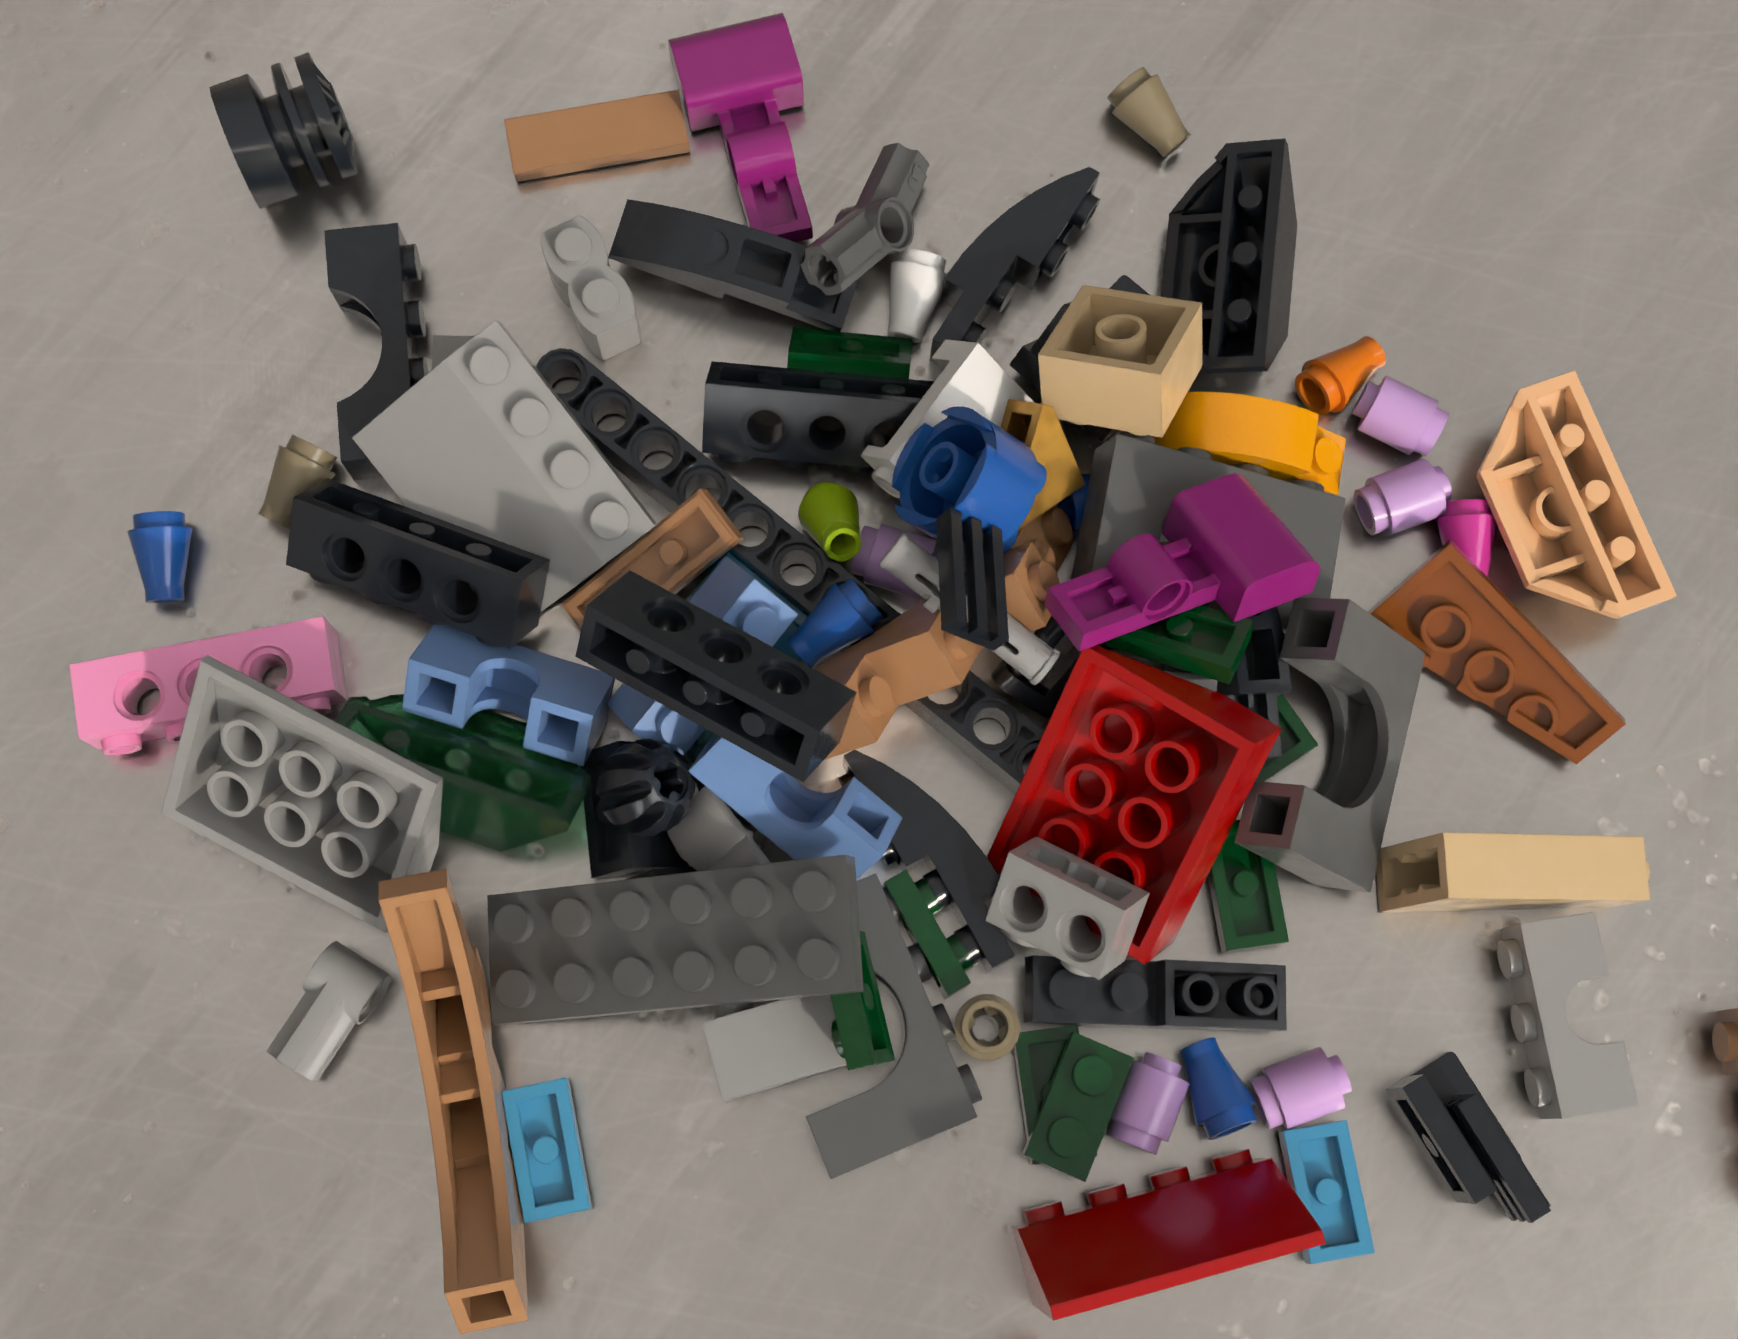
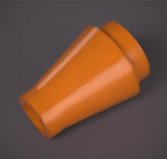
(1336, 377)

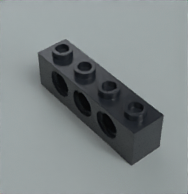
(799, 398)
(376, 544)
(715, 674)

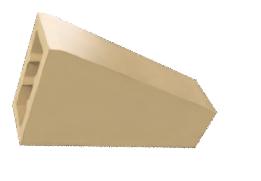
(1511, 872)

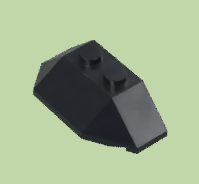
(1236, 254)

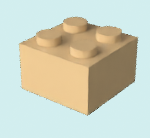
(1122, 360)

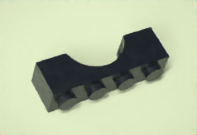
(373, 277)

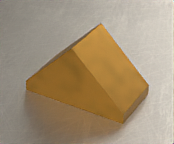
(1041, 431)

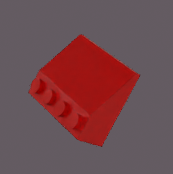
(1139, 783)
(1161, 1234)

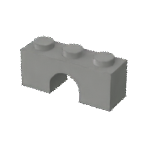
(1565, 1071)

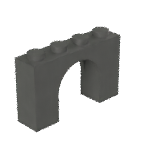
(1138, 479)
(1371, 689)
(926, 1087)

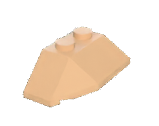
(1568, 505)

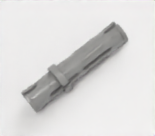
(921, 573)

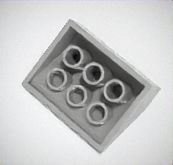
(506, 459)
(300, 793)

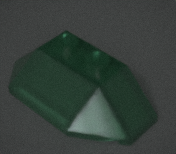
(491, 784)

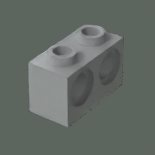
(1069, 894)

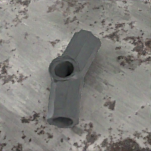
(871, 228)

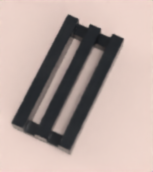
(981, 582)
(1514, 1183)

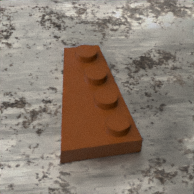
(1497, 654)

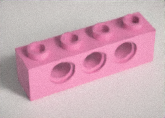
(110, 687)

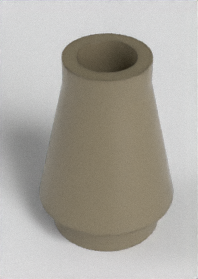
(1148, 111)
(294, 471)
(1002, 1017)

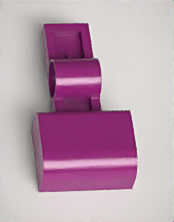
(741, 81)
(1219, 549)

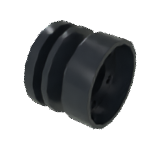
(284, 130)

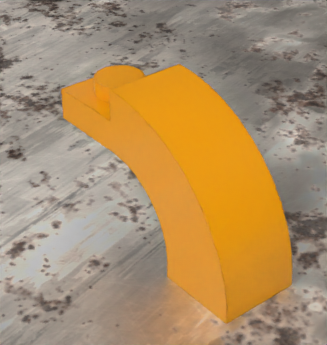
(1260, 434)

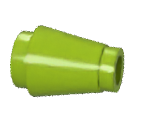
(832, 519)

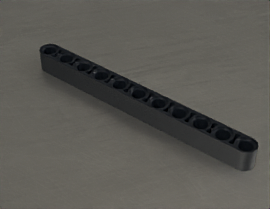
(783, 546)

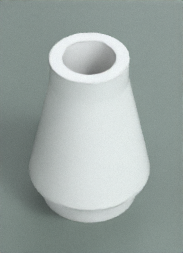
(914, 292)

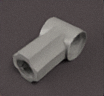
(338, 994)

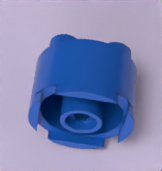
(970, 468)

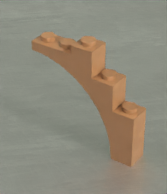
(919, 659)
(464, 1101)

